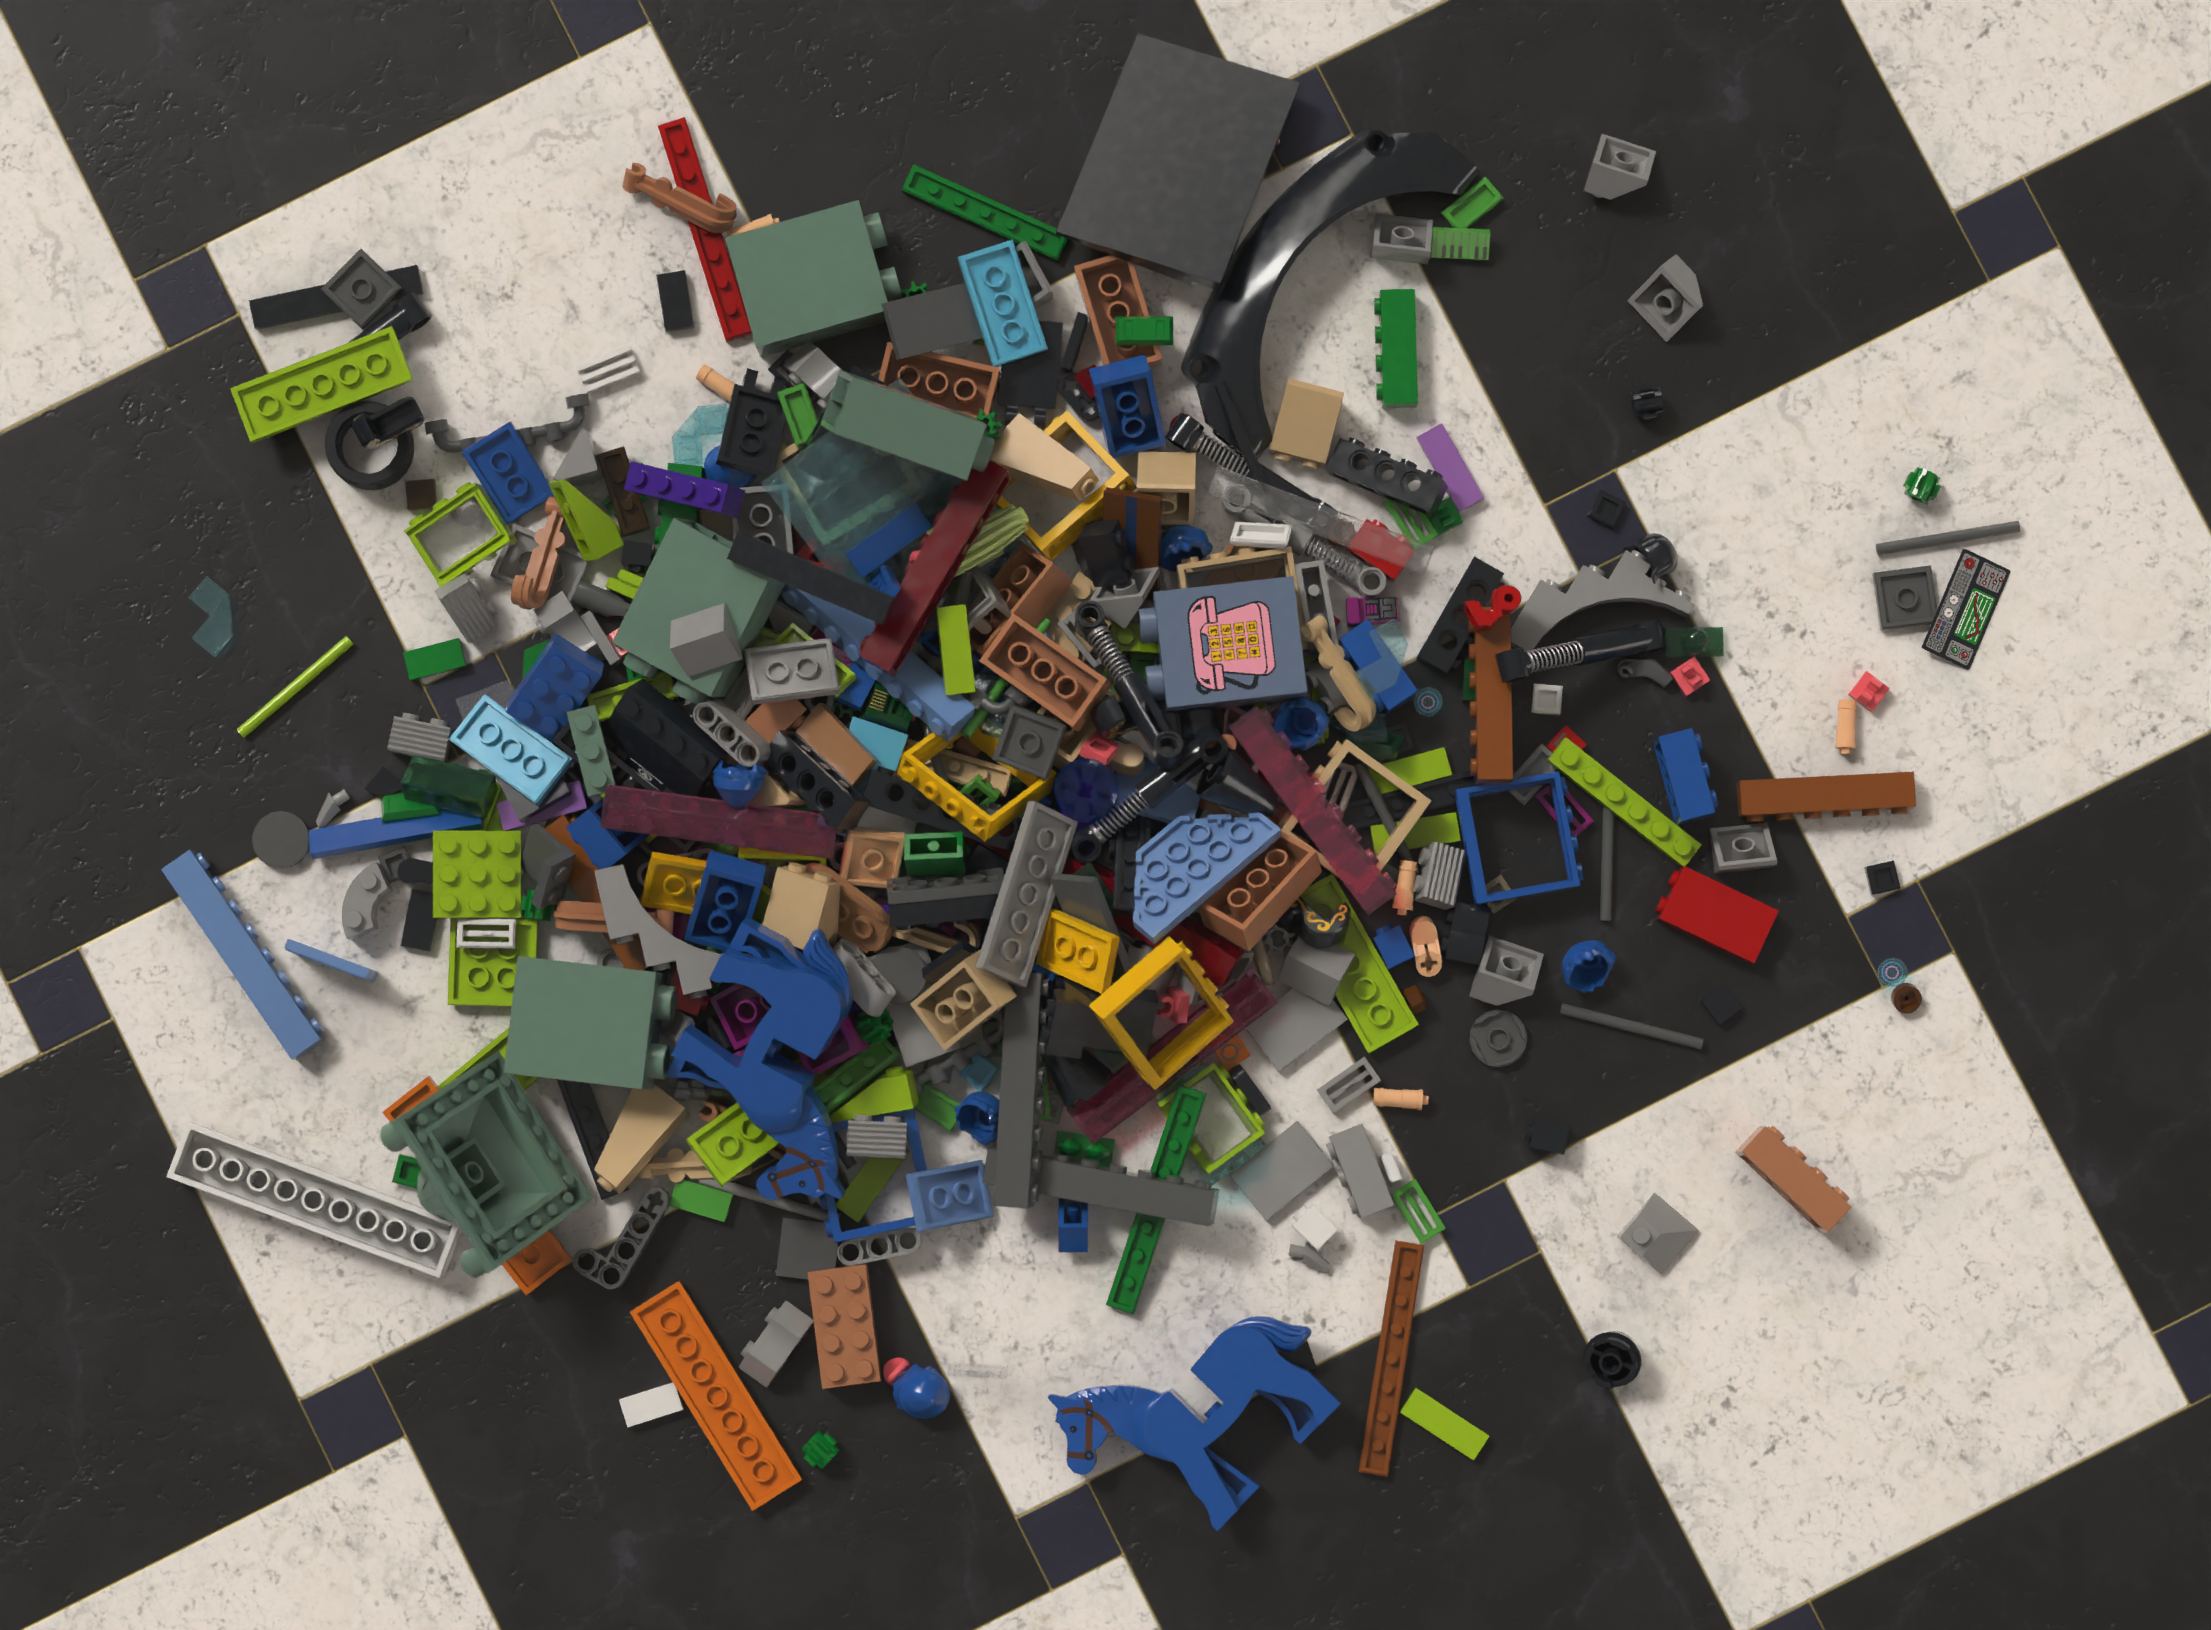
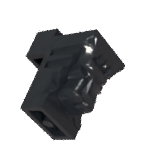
(1075, 1025)

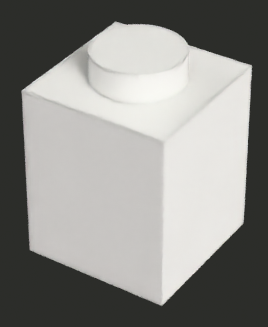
(1313, 1226)

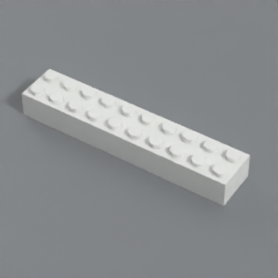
(314, 1199)

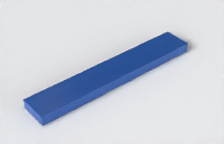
(375, 833)

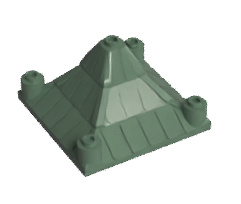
(488, 1164)

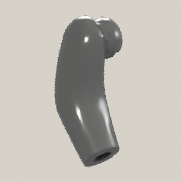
(1644, 667)

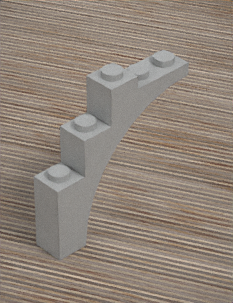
(1626, 584)
(627, 918)

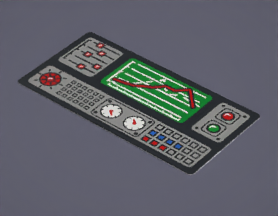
(1966, 609)

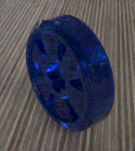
(1069, 788)

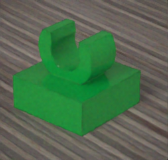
(1446, 517)

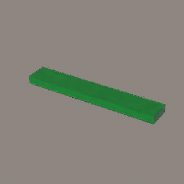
(983, 212)

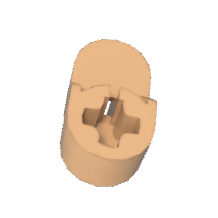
(1427, 960)

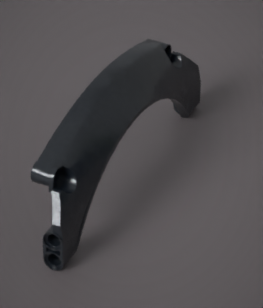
(1235, 316)

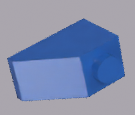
(1072, 1226)

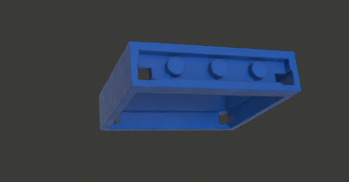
(1563, 817)
(828, 1201)

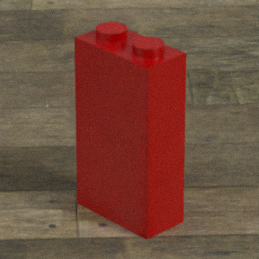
(1716, 914)

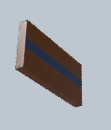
(1142, 521)

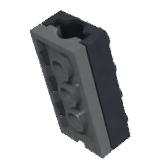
(943, 898)

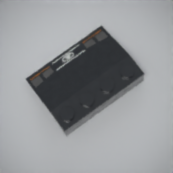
(662, 742)

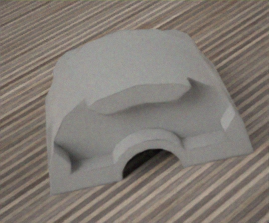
(1320, 678)

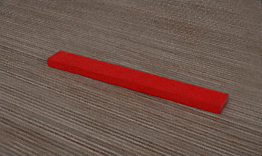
(709, 245)

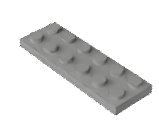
(1026, 894)

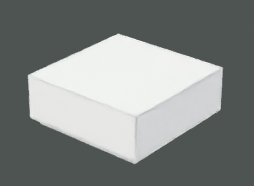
(1546, 699)
(1390, 1167)

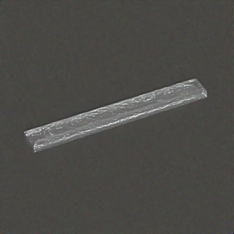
(1320, 520)

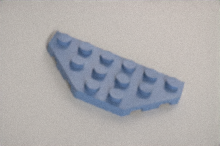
(1191, 863)

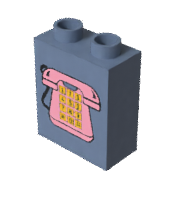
(1225, 645)

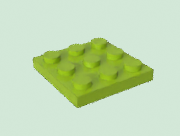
(476, 874)
(488, 974)

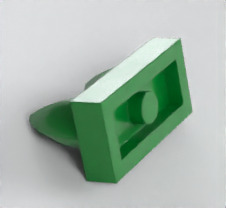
(1081, 1148)

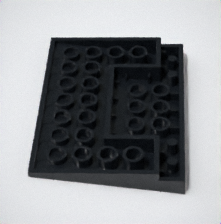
(1178, 161)

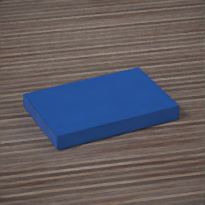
(508, 472)

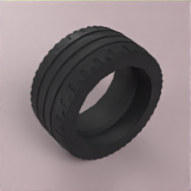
(375, 481)

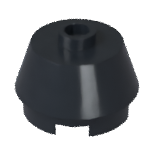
(1612, 1359)

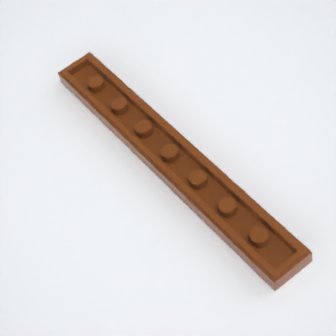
(1391, 1358)

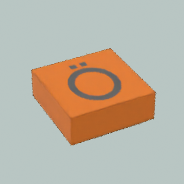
(1232, 1053)

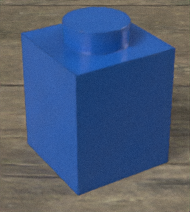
(1392, 946)

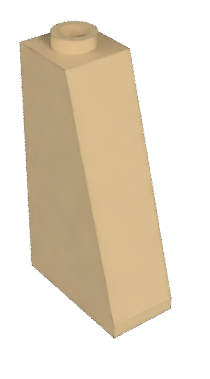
(1041, 460)
(638, 1135)

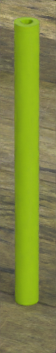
(295, 686)

